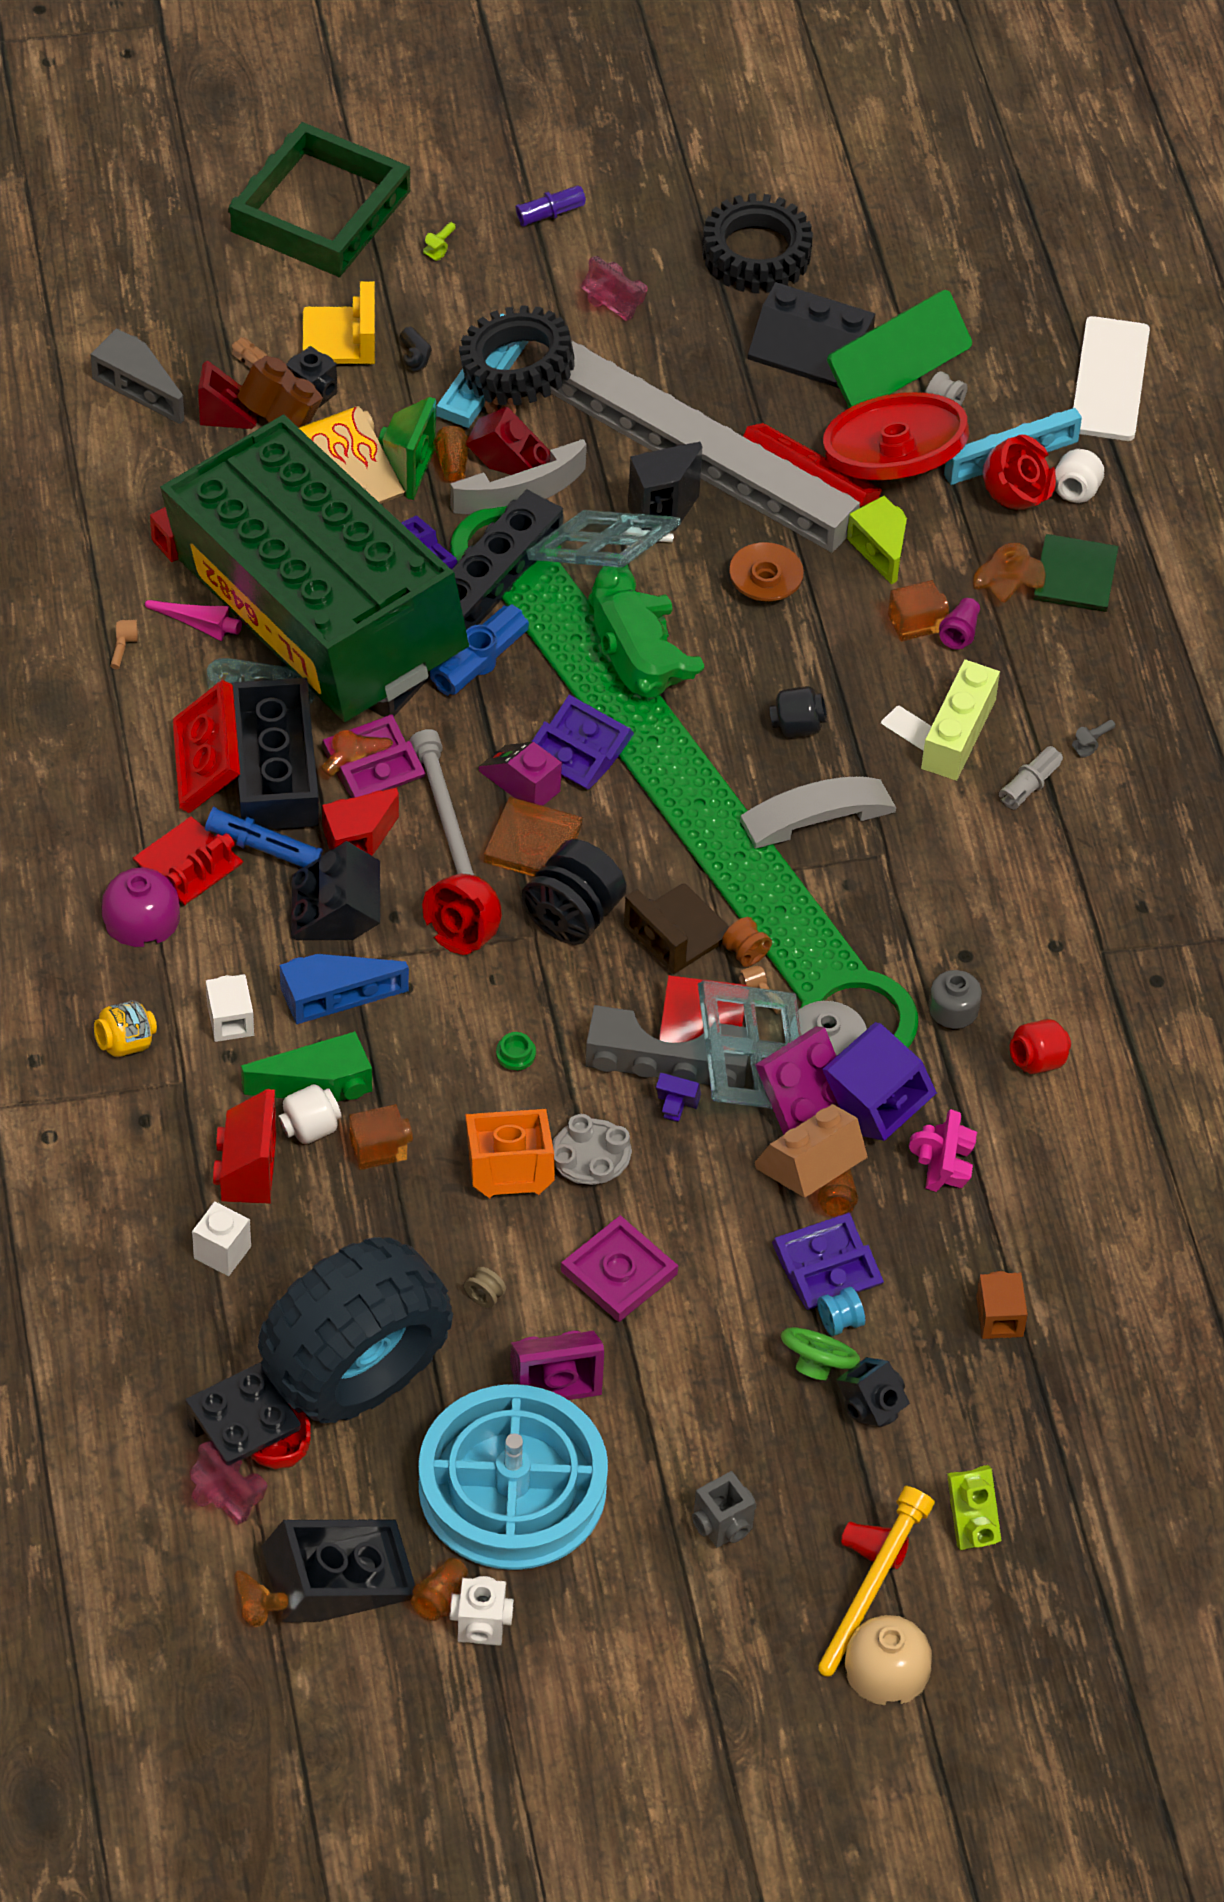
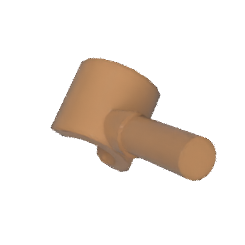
(125, 632)
(756, 978)

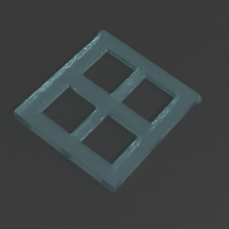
(588, 554)
(717, 1044)

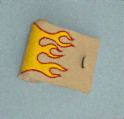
(355, 448)

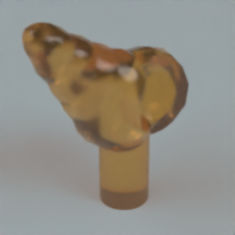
(351, 747)
(257, 1600)

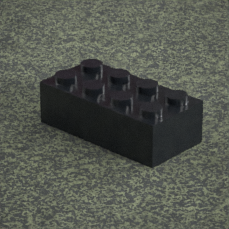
(276, 753)

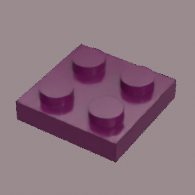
(796, 1078)
(619, 1268)

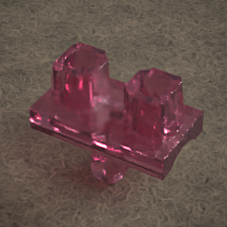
(610, 287)
(225, 1485)

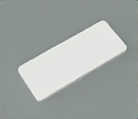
(1111, 377)

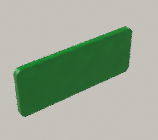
(900, 349)

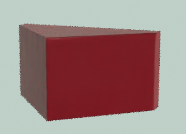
(219, 400)

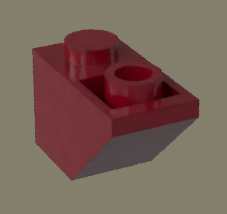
(506, 443)

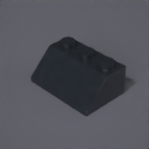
(801, 331)

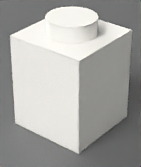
(229, 1007)
(221, 1238)

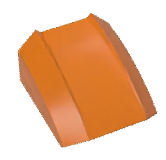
(510, 1151)

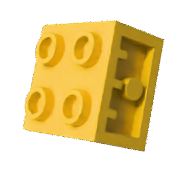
(343, 332)

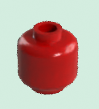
(1040, 1046)

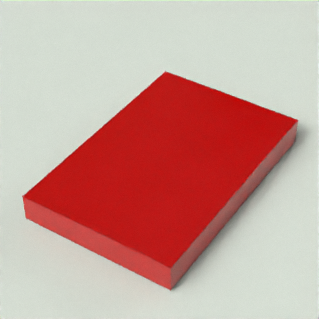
(206, 746)

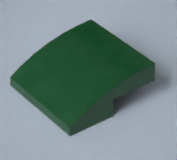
(1077, 572)

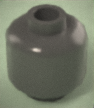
(955, 999)

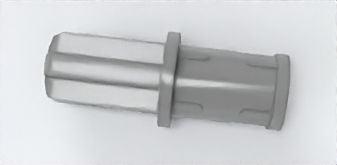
(1030, 777)

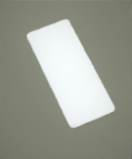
(907, 726)

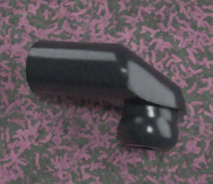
(418, 347)

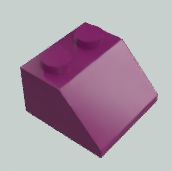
(561, 1364)

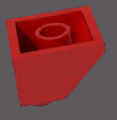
(247, 1150)

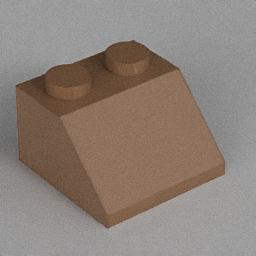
(814, 1151)

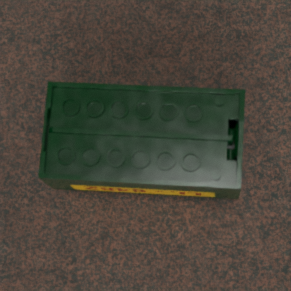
(316, 568)

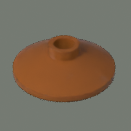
(766, 571)

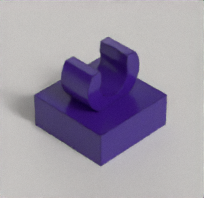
(677, 1094)

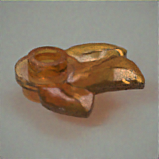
(1008, 570)

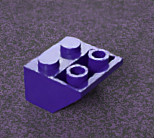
(879, 1082)

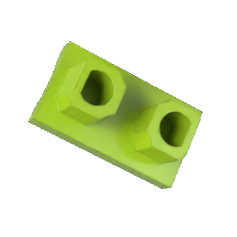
(974, 1508)

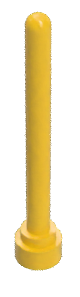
(912, 1508)

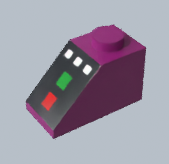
(525, 772)

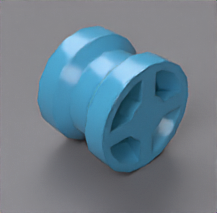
(841, 1311)

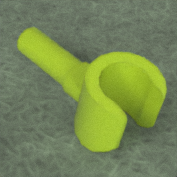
(436, 245)

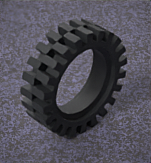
(764, 215)
(523, 381)

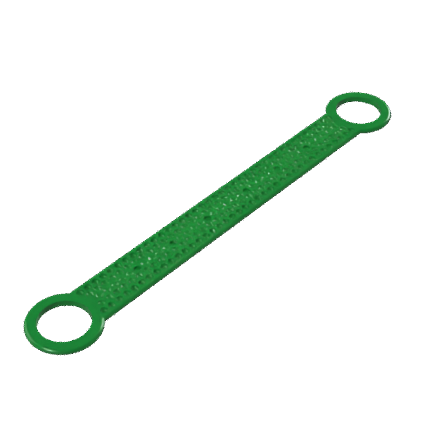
(691, 793)

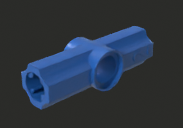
(485, 645)

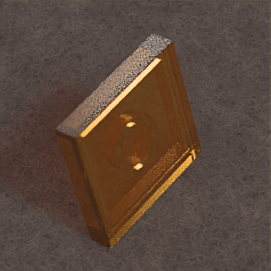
(529, 836)

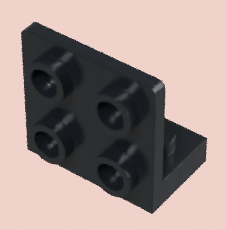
(241, 1415)

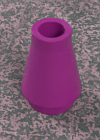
(960, 624)

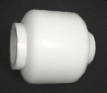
(1078, 475)
(310, 1114)

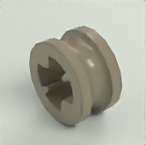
(485, 1287)

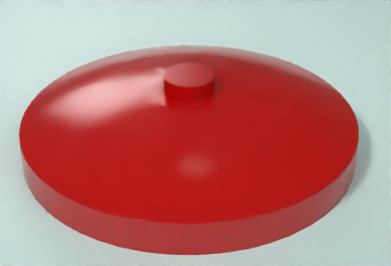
(896, 436)

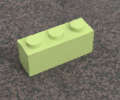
(960, 720)

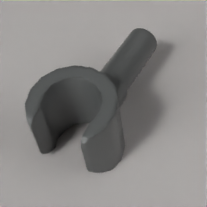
(1086, 739)

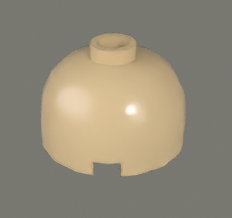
(888, 1660)

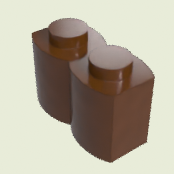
(275, 391)

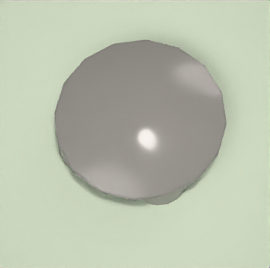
(591, 1150)

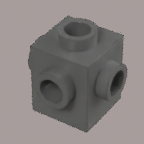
(724, 1510)

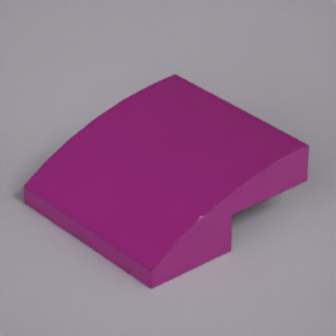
(379, 770)

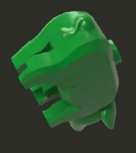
(637, 634)

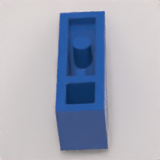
(335, 983)

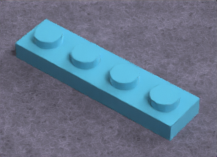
(459, 402)
(1051, 432)

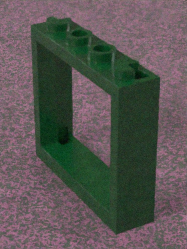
(302, 244)

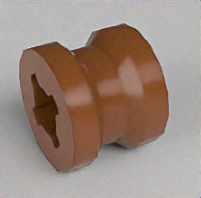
(746, 941)

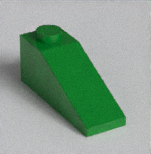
(330, 1064)

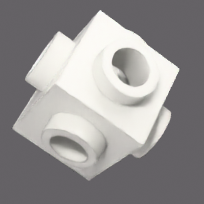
(481, 1610)

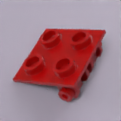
(190, 858)

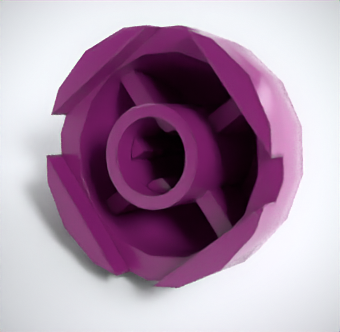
(140, 907)

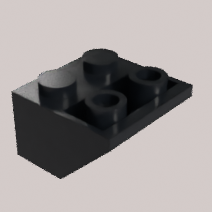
(665, 481)
(336, 895)

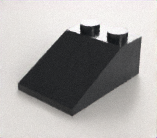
(337, 1567)

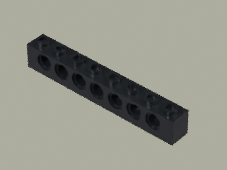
(494, 566)

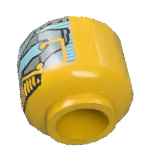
(124, 1028)

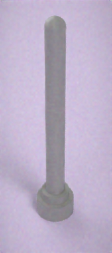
(428, 750)

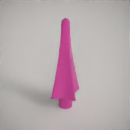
(209, 619)

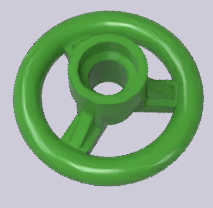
(818, 1352)

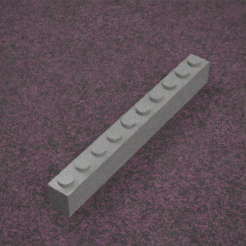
(728, 458)

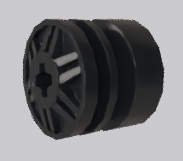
(574, 891)

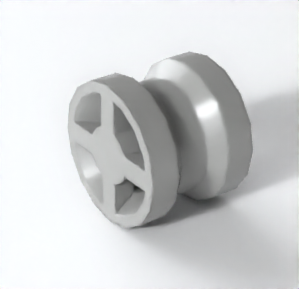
(945, 387)

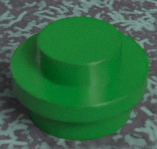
(516, 1051)

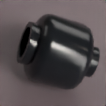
(799, 712)

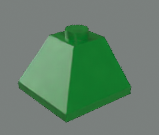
(410, 443)

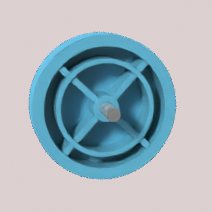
(513, 1476)

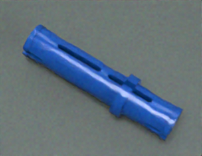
(261, 838)

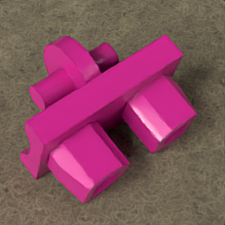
(938, 1149)

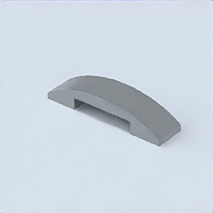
(544, 480)
(815, 803)

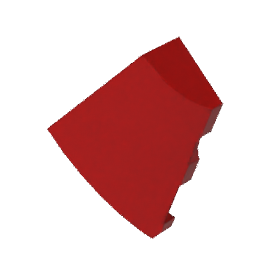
(683, 1012)

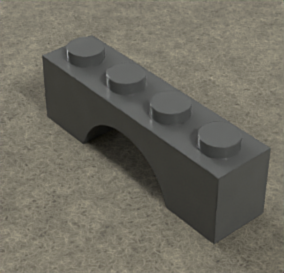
(621, 1045)

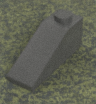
(134, 371)

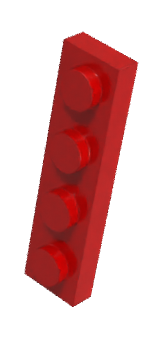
(811, 463)

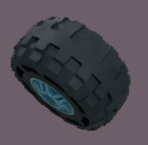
(355, 1329)

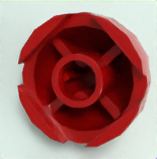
(1018, 473)
(462, 912)

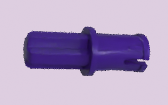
(550, 205)

